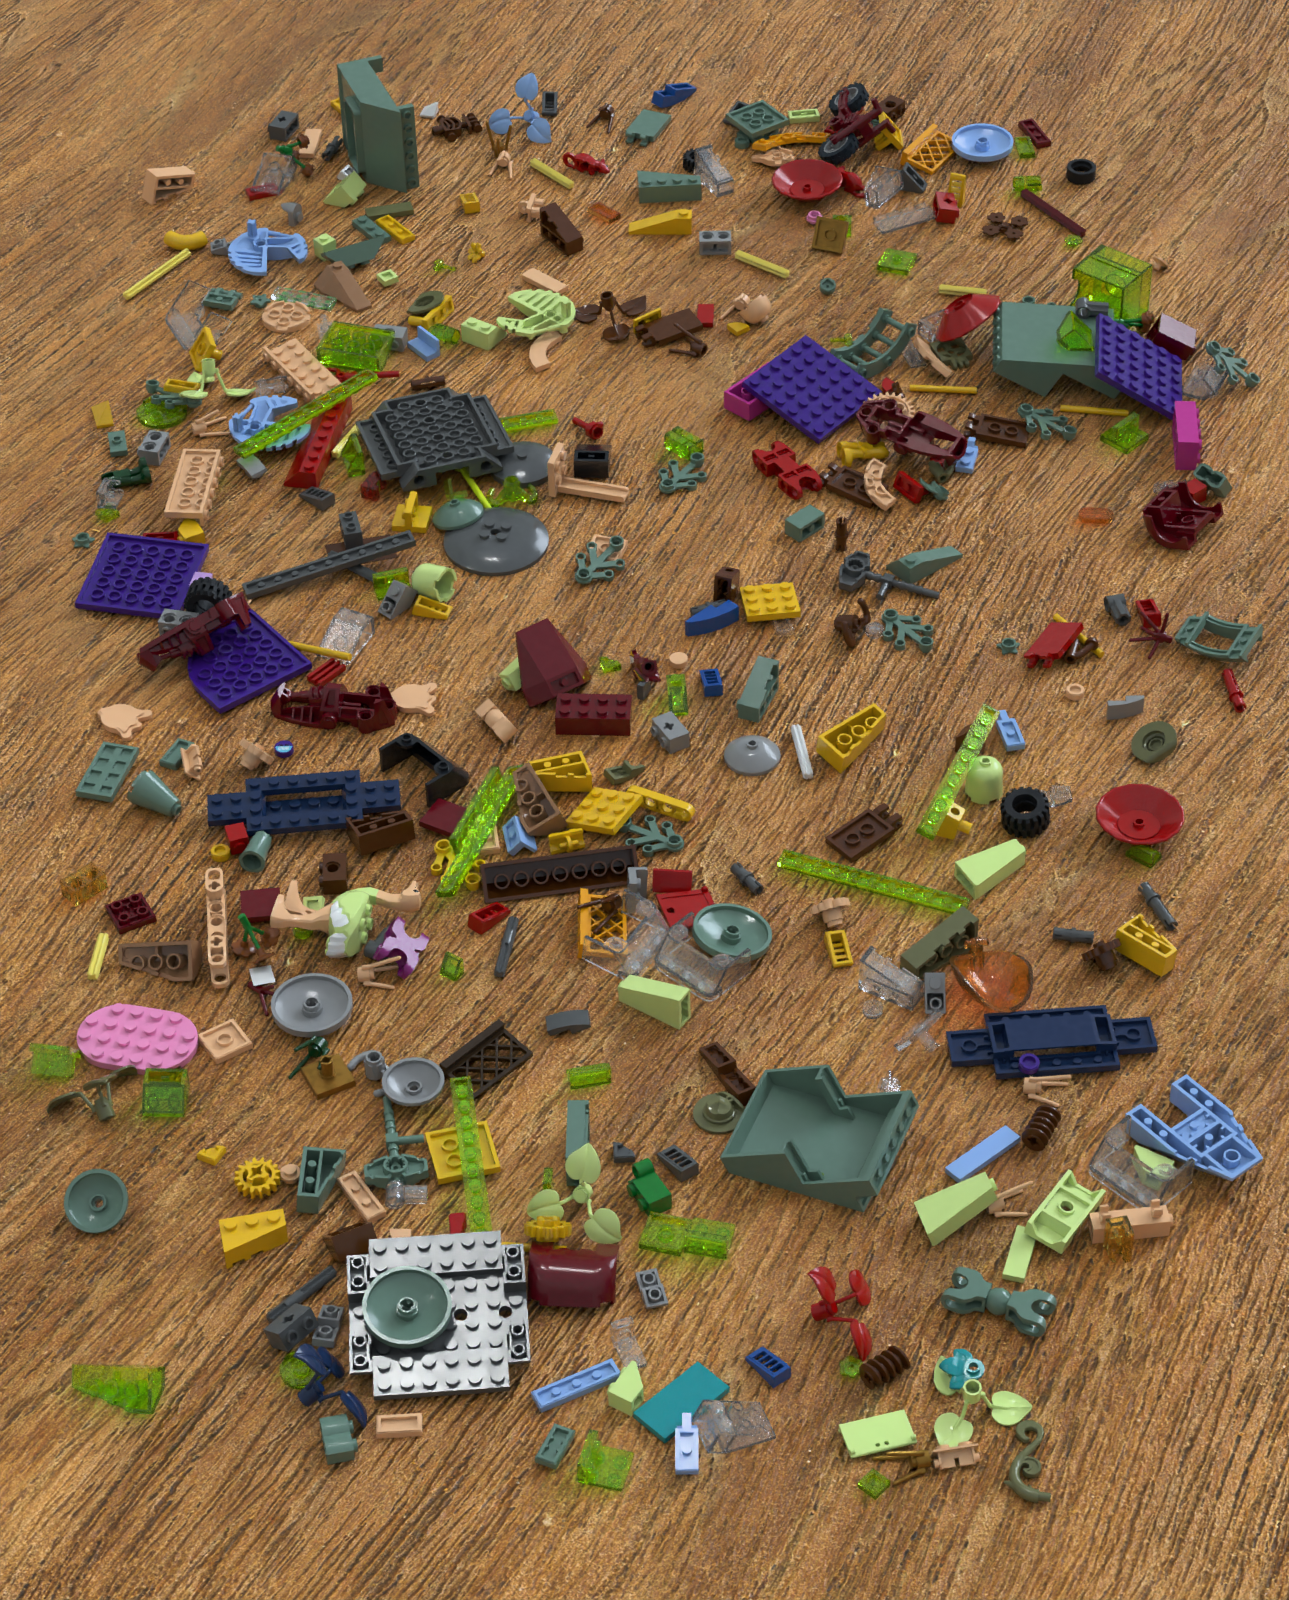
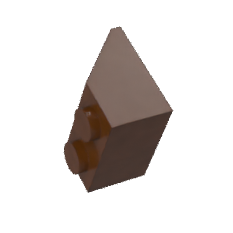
(350, 1241)

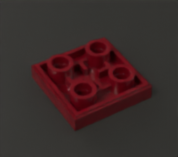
(442, 817)
(258, 903)
(130, 913)

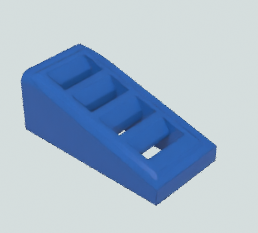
(711, 682)
(772, 1378)

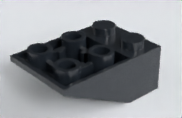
(592, 461)

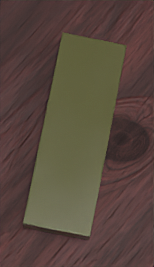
(393, 210)

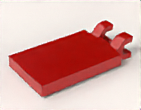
(1053, 643)

